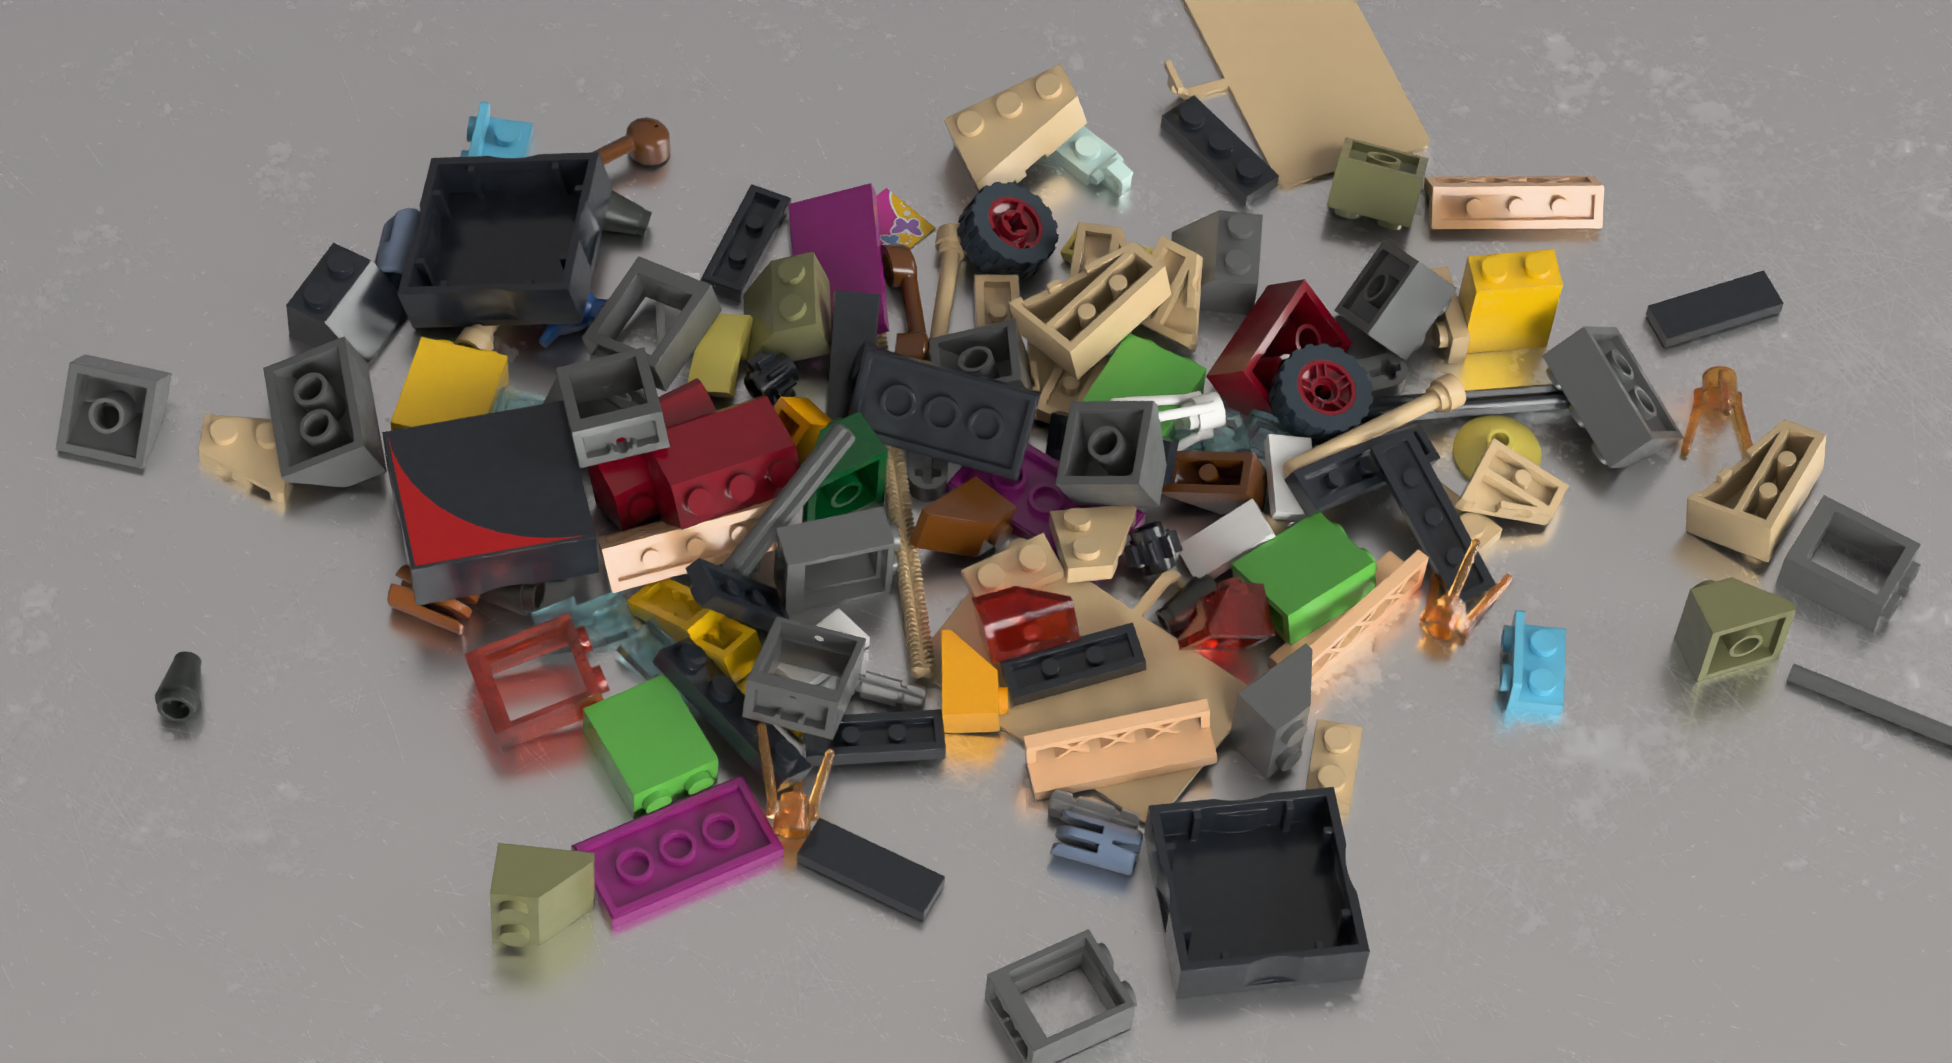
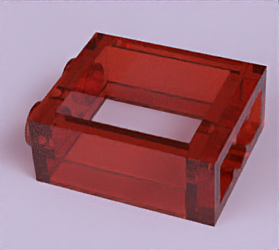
(521, 648)

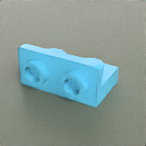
(497, 136)
(1534, 667)

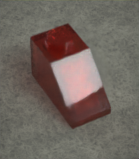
(1229, 618)
(1024, 621)

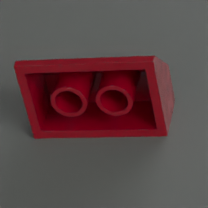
(1278, 324)
(722, 463)
(624, 485)

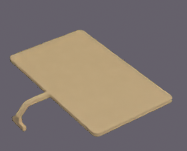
(1303, 81)
(1169, 679)

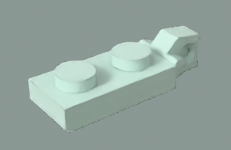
(1093, 162)

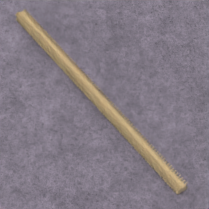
(908, 563)

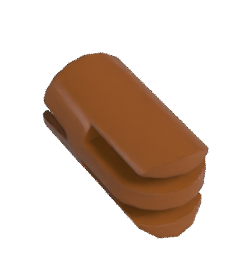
(403, 599)

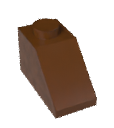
(1218, 480)
(965, 521)

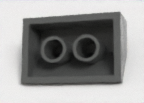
(1611, 396)
(325, 417)

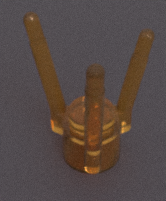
(1720, 395)
(1446, 617)
(794, 810)

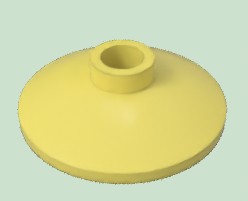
(1478, 433)

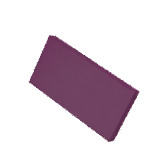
(846, 241)
(1032, 494)
(680, 850)

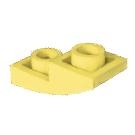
(720, 352)

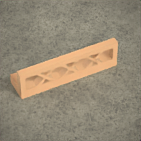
(1514, 202)
(665, 551)
(1331, 642)
(1120, 749)

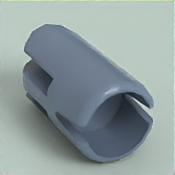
(395, 243)
(1114, 847)

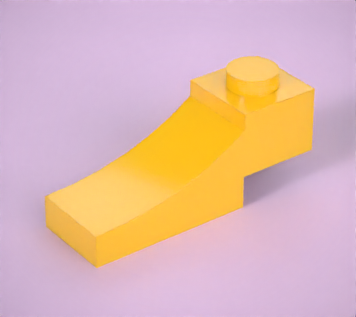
(724, 640)

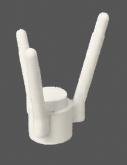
(1197, 412)

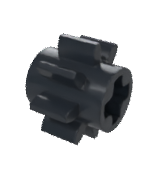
(771, 376)
(1152, 548)

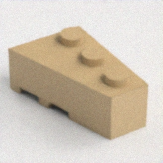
(1016, 127)
(1093, 310)
(1760, 494)

